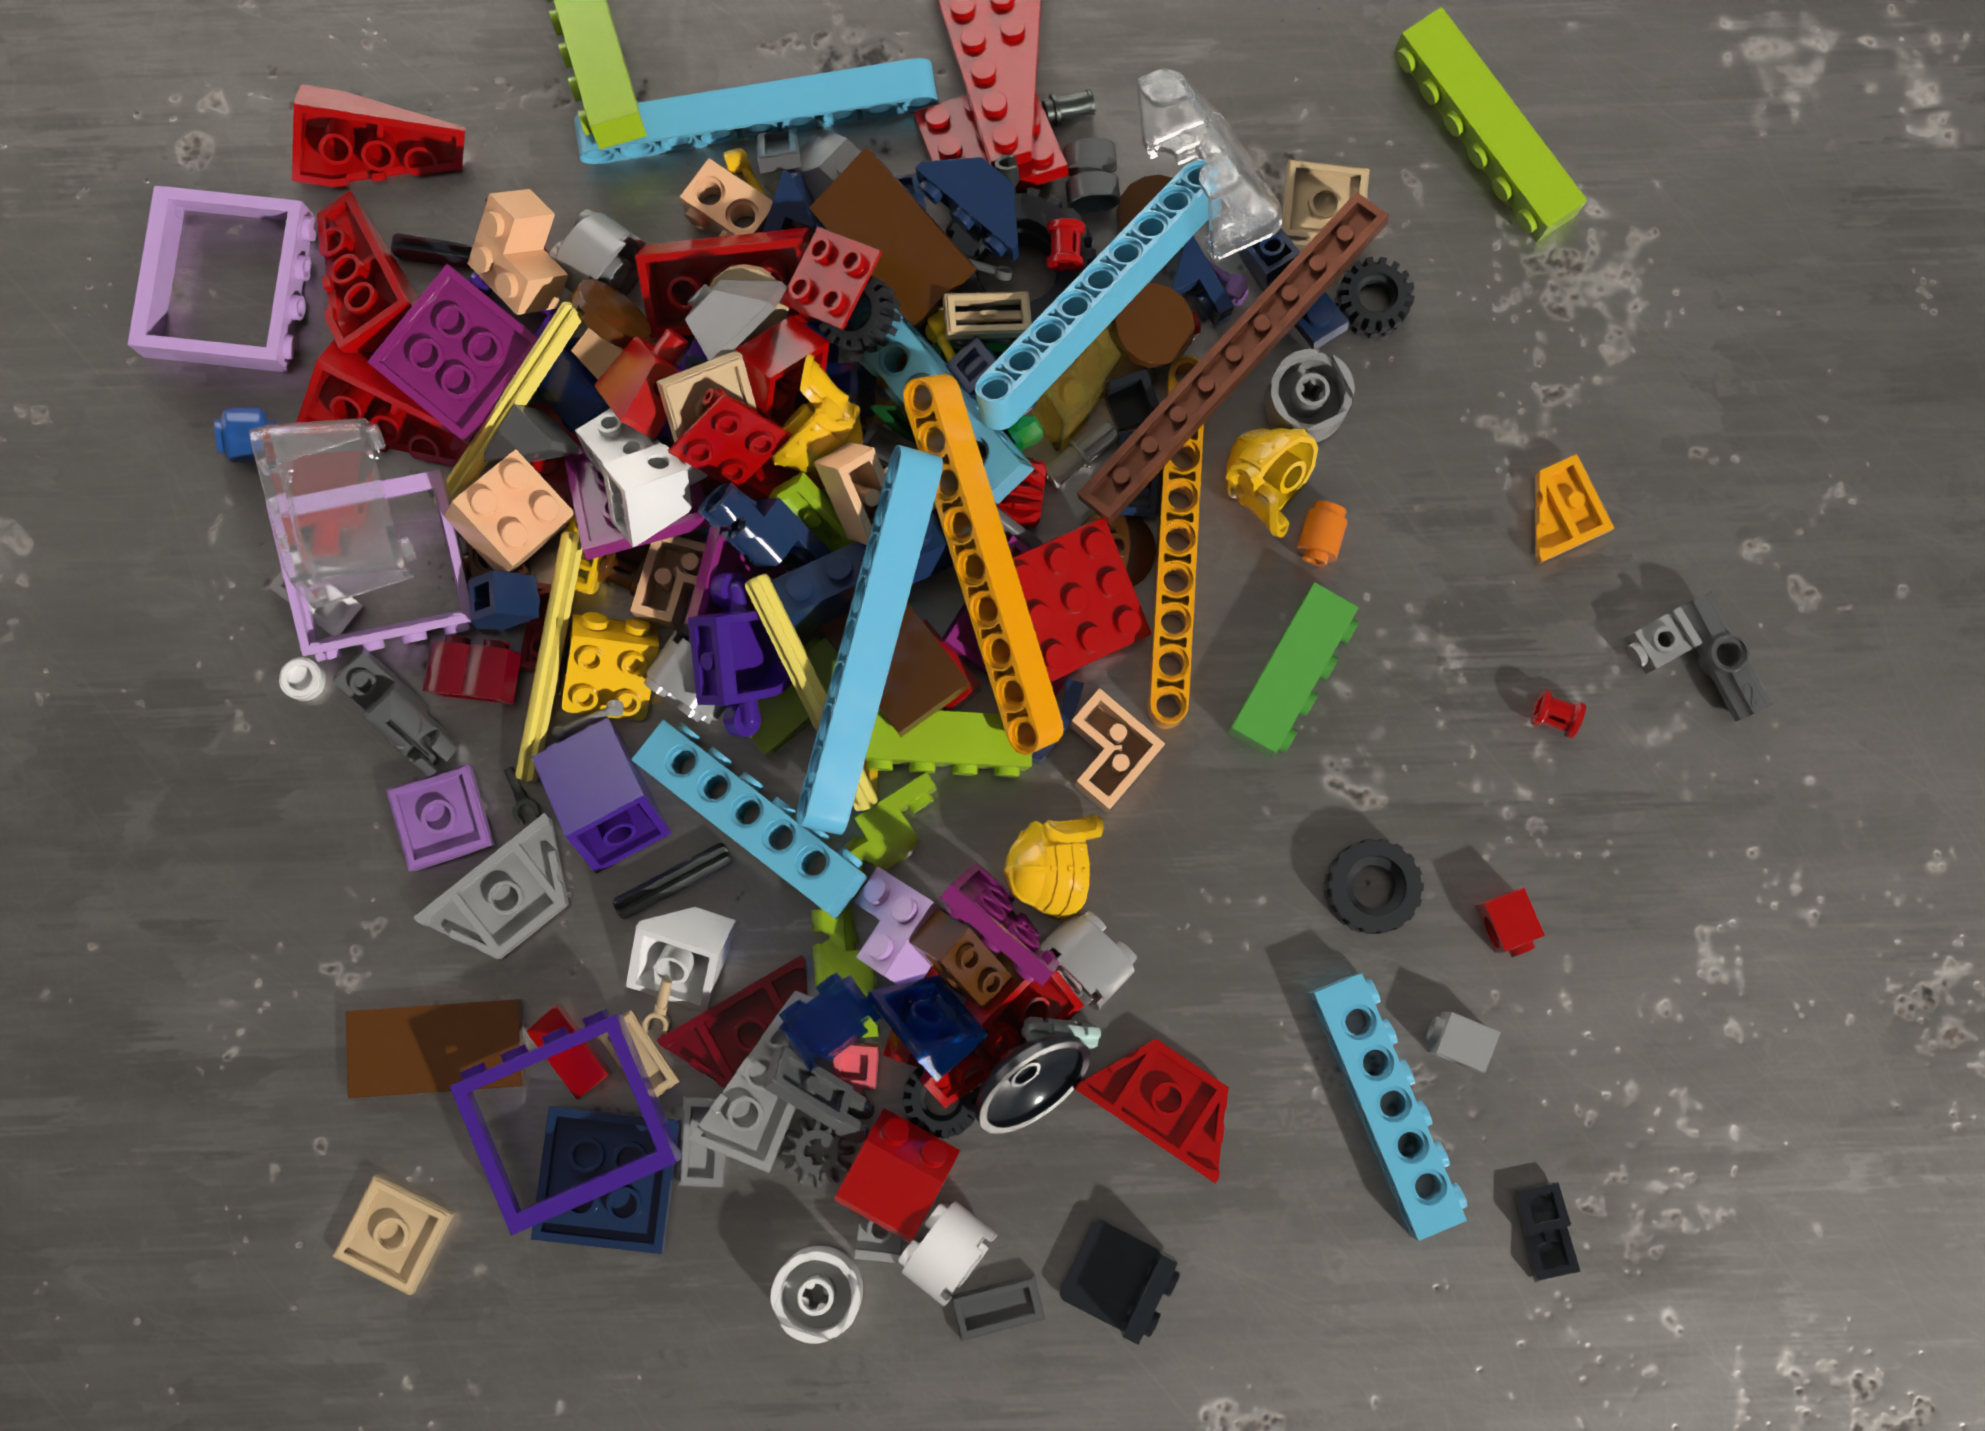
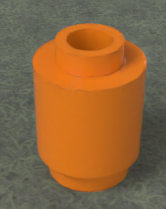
(1322, 533)

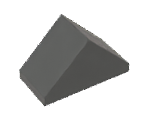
(532, 435)

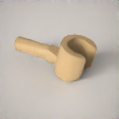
(660, 1008)

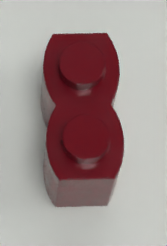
(472, 671)

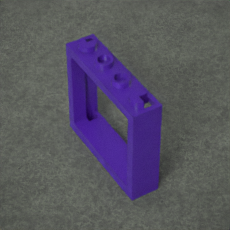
(666, 1150)

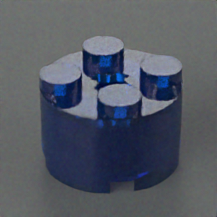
(828, 1021)

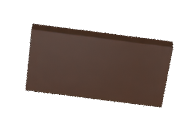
(881, 213)
(919, 676)
(429, 1045)

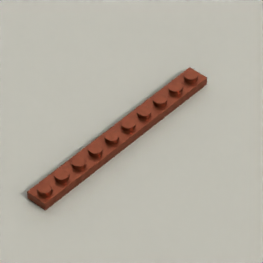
(1233, 358)

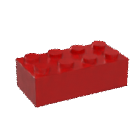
(676, 270)

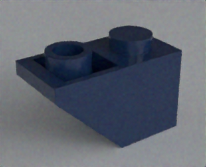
(502, 600)

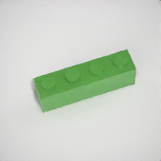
(1293, 671)

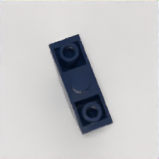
(977, 199)

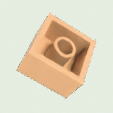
(509, 513)

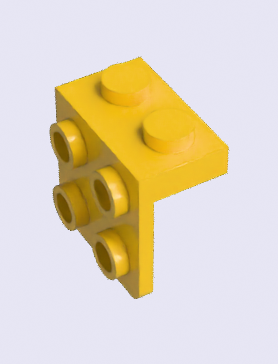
(609, 663)

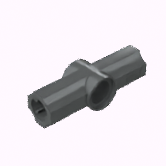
(1737, 681)

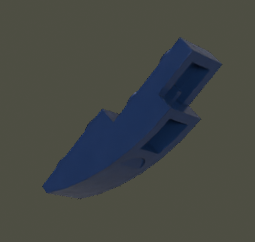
(1267, 261)

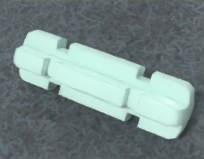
(1037, 1028)

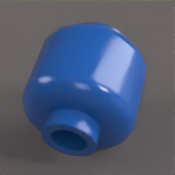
(234, 429)

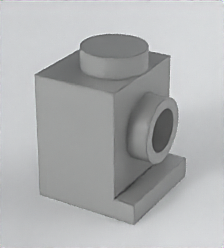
(1676, 632)
(874, 1247)

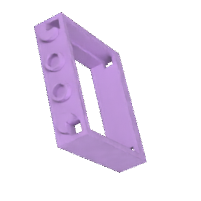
(158, 270)
(409, 630)

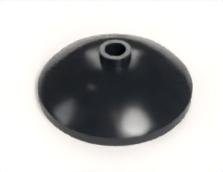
(1031, 1082)

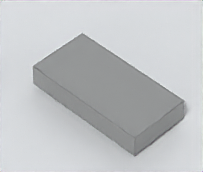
(698, 1164)

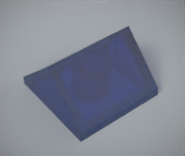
(929, 1022)

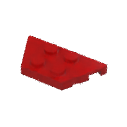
(1165, 1102)

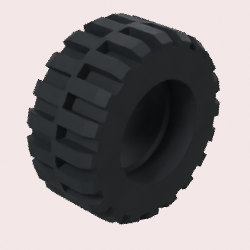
(1032, 220)

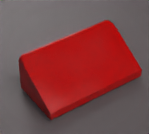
(579, 1066)

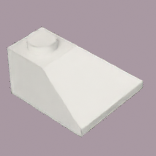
(685, 948)

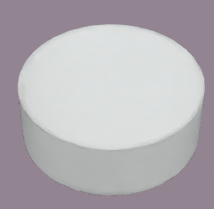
(302, 679)

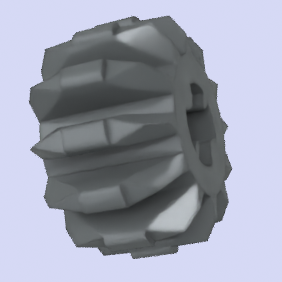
(807, 1161)

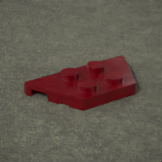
(729, 1031)

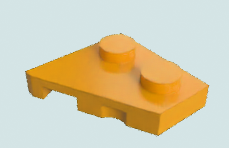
(1566, 509)

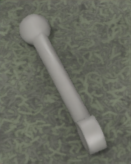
(613, 708)

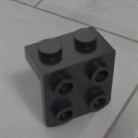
(1120, 1280)

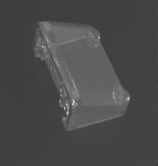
(1187, 125)
(330, 508)

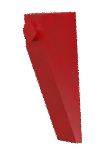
(361, 279)
(1003, 1023)

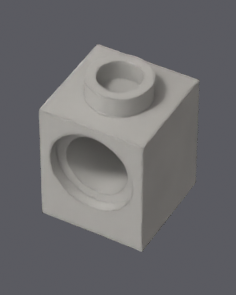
(1462, 1041)

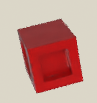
(1510, 922)

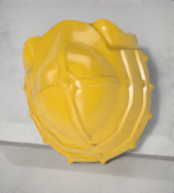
(820, 424)
(1269, 471)
(1052, 865)

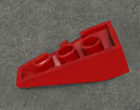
(358, 138)
(352, 388)

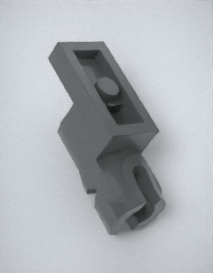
(395, 711)

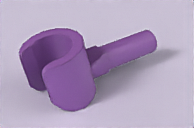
(1235, 284)

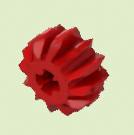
(1025, 500)

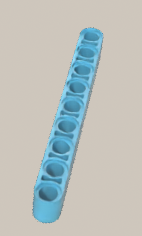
(772, 106)
(1092, 300)
(869, 639)

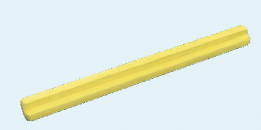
(517, 393)
(549, 655)
(798, 665)

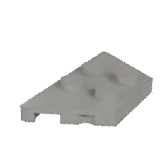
(505, 894)

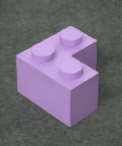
(901, 916)

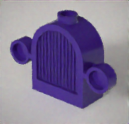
(734, 657)

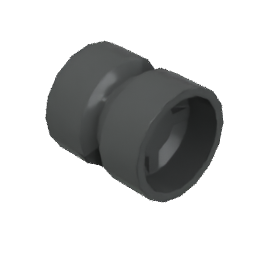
(1092, 181)

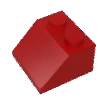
(897, 1175)

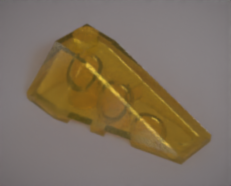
(1078, 391)

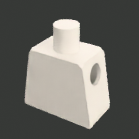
(648, 491)

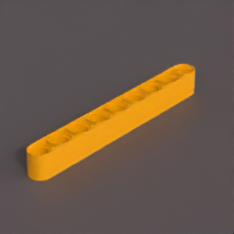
(1182, 563)
(984, 565)

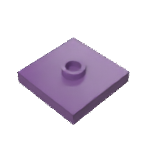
(440, 817)

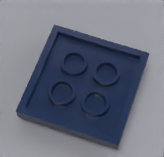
(586, 1145)

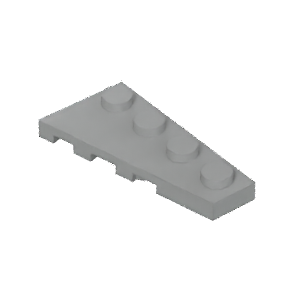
(745, 1117)

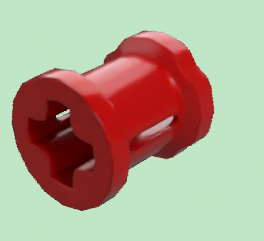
(1065, 245)
(1558, 714)

